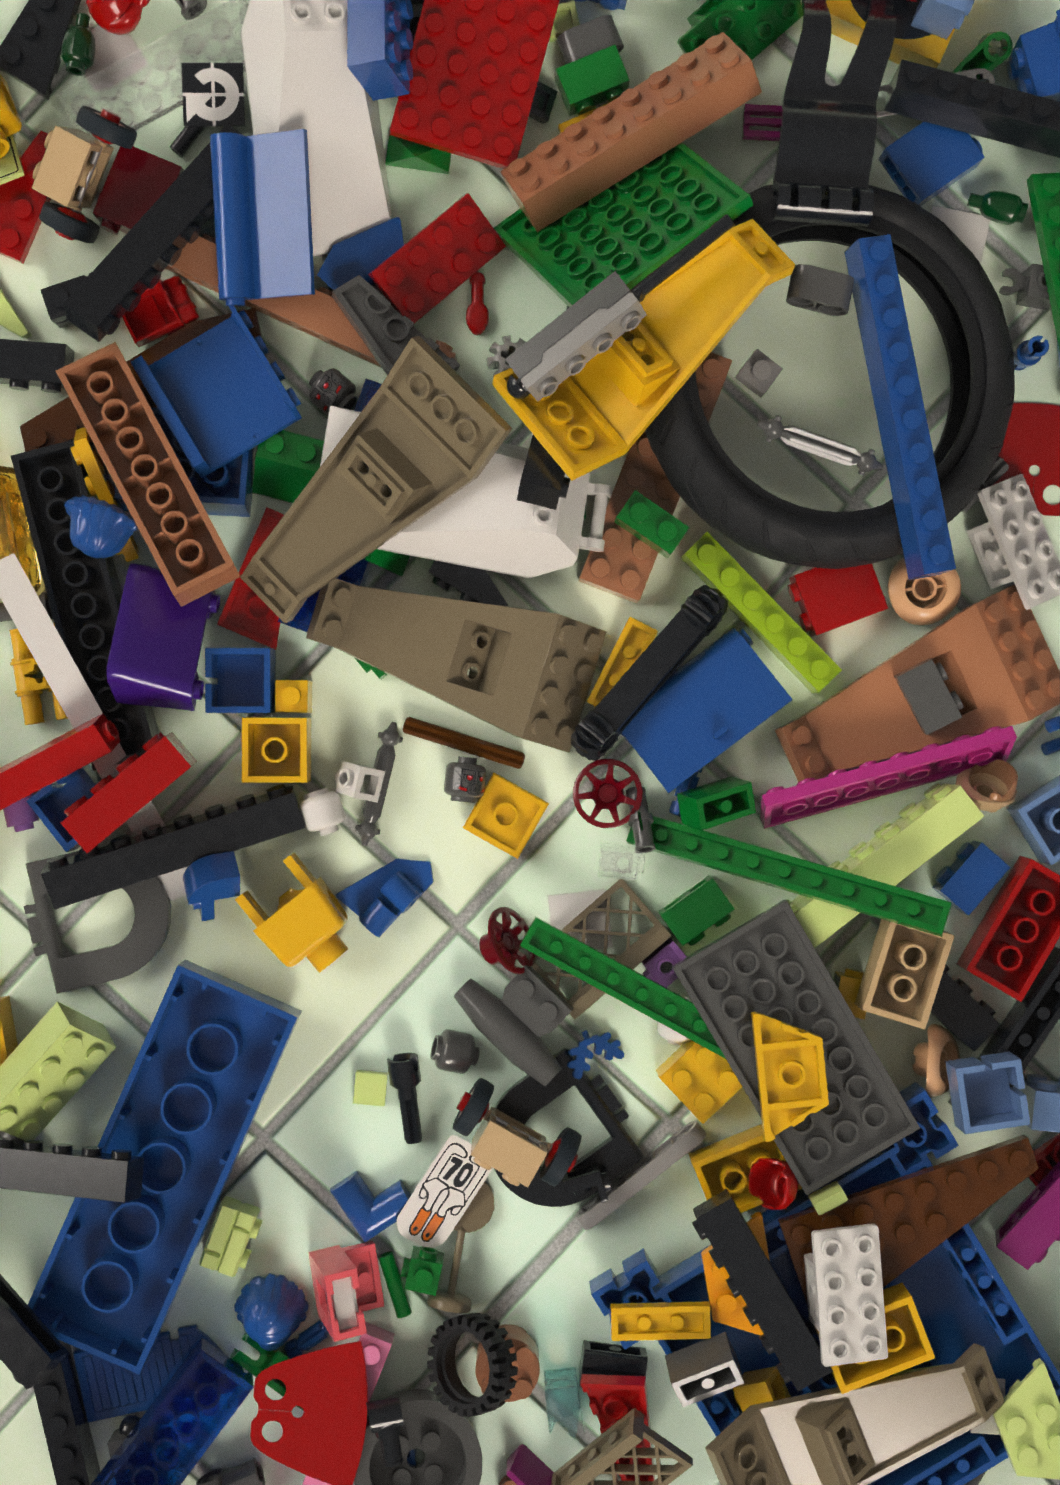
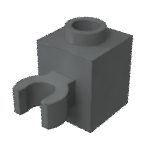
(1029, 285)

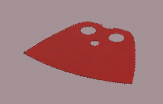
(1034, 440)
(332, 1430)

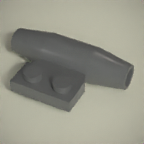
(518, 1020)

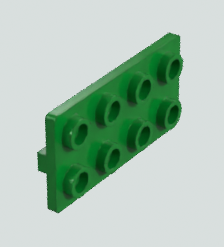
(746, 22)

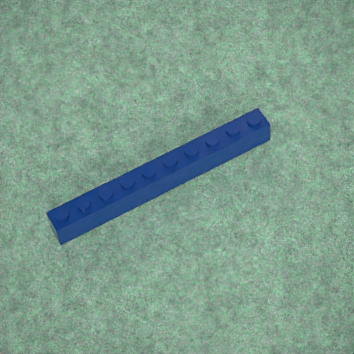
(899, 407)

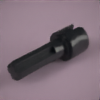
(405, 1076)

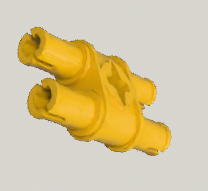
(30, 687)

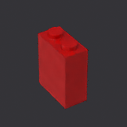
(835, 597)

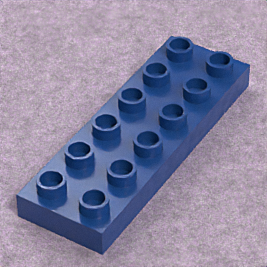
(188, 1118)

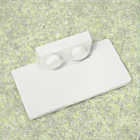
(1016, 543)
(847, 1294)

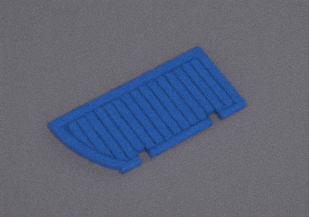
(116, 1391)

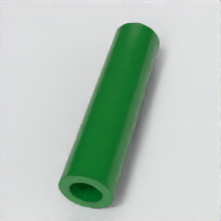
(394, 1284)

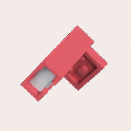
(346, 1286)

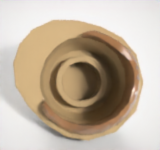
(990, 785)

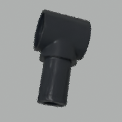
(386, 1423)

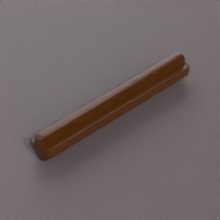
(463, 742)

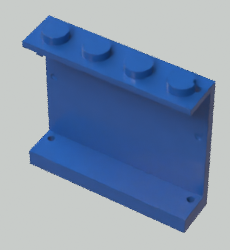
(220, 393)

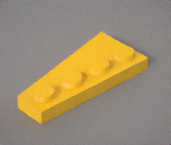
(96, 482)

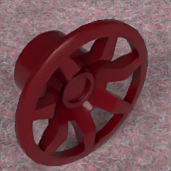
(607, 793)
(502, 943)

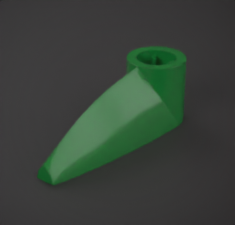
(982, 58)

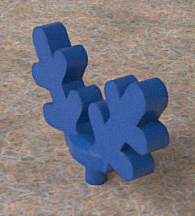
(600, 1043)

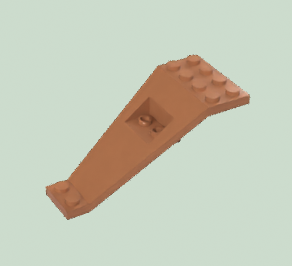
(992, 662)

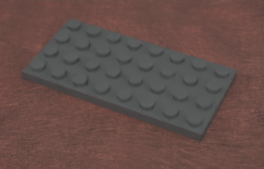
(777, 972)

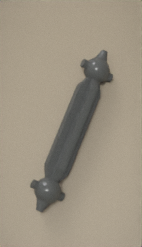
(819, 445)
(384, 761)

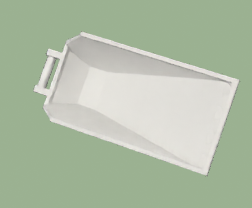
(303, 82)
(487, 524)

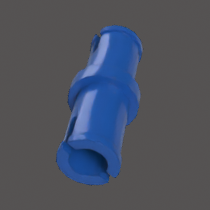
(1030, 352)

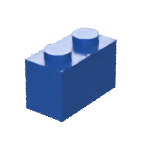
(970, 876)

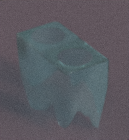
(563, 1399)

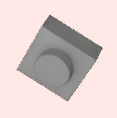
(758, 373)

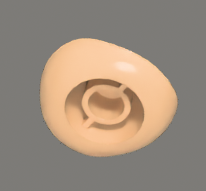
(923, 599)
(931, 1059)

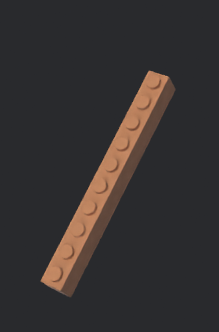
(312, 314)

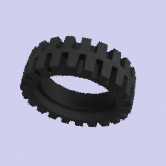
(499, 1361)

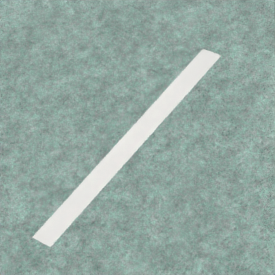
(69, 686)

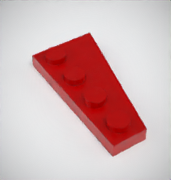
(22, 205)
(244, 609)
(611, 1400)

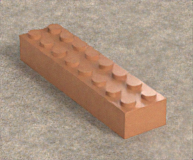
(632, 130)
(148, 474)
(626, 560)

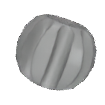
(501, 353)

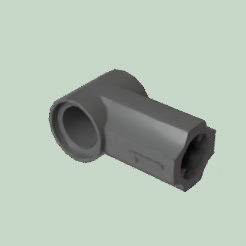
(243, 1474)

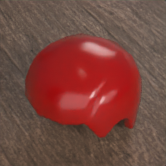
(773, 1183)

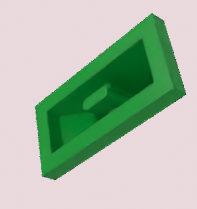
(416, 156)

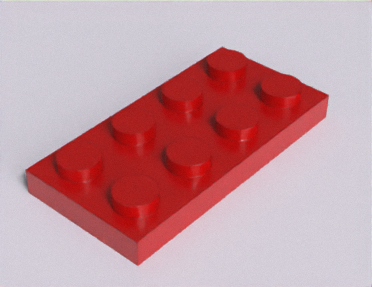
(437, 259)

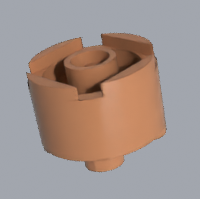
(527, 1363)

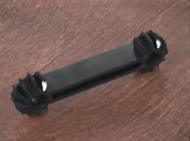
(648, 674)

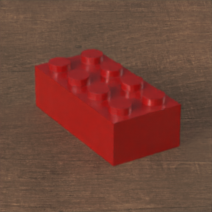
(123, 796)
(1016, 930)

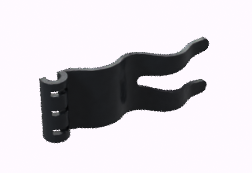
(828, 128)

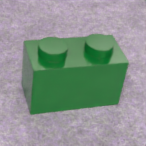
(592, 80)
(651, 524)
(716, 803)
(697, 911)

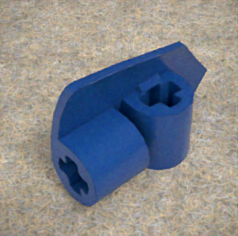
(361, 254)
(387, 893)

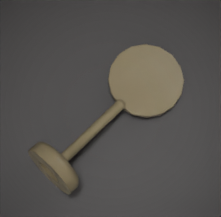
(473, 1219)

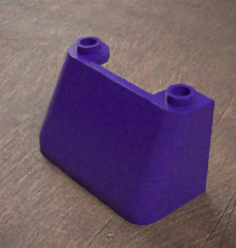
(157, 643)

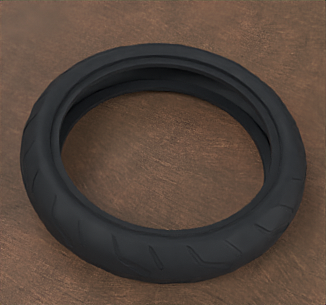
(977, 417)

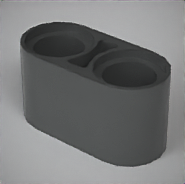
(589, 38)
(820, 290)

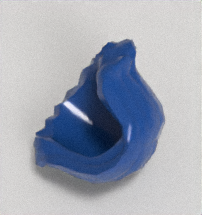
(98, 527)
(271, 1310)

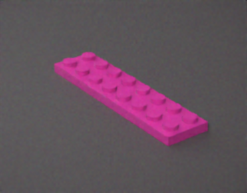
(886, 777)

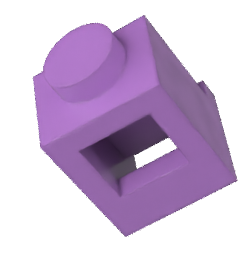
(666, 952)

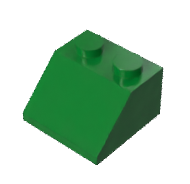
(286, 465)

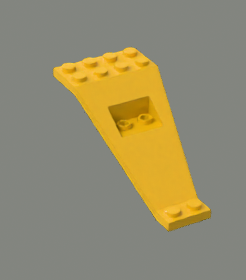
(616, 393)

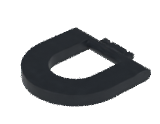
(613, 1155)

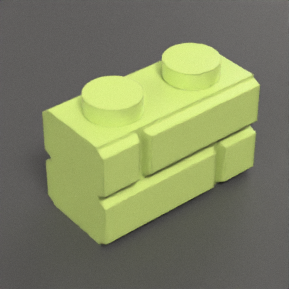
(229, 1237)

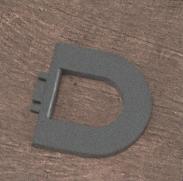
(103, 964)

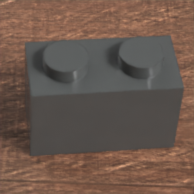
(928, 695)
(704, 1369)

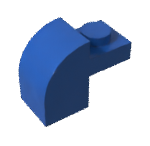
(210, 880)

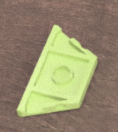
(1031, 1425)

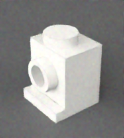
(350, 781)

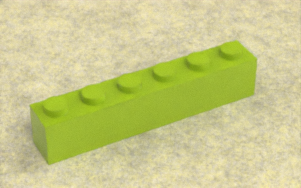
(761, 614)

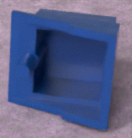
(1036, 61)

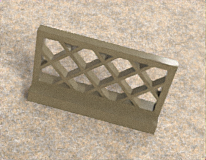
(630, 957)
(618, 1443)

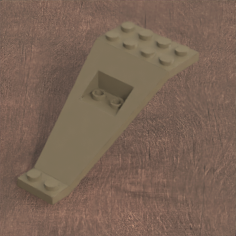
(419, 437)
(523, 674)
(857, 1433)

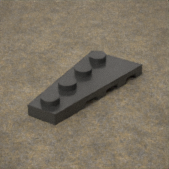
(379, 324)

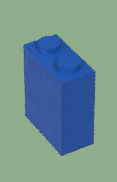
(930, 160)

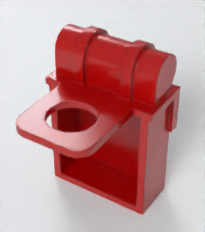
(161, 311)

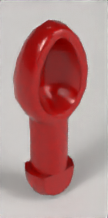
(477, 313)

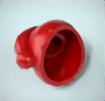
(117, 16)

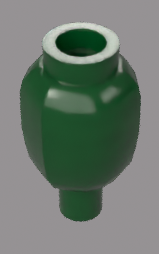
(78, 46)
(999, 206)

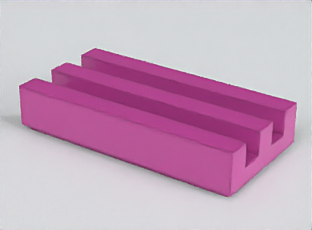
(761, 110)

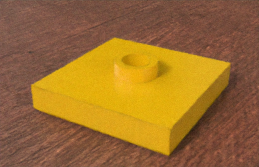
(505, 815)

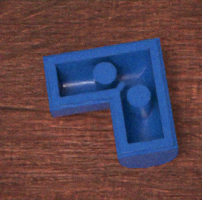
(369, 1213)

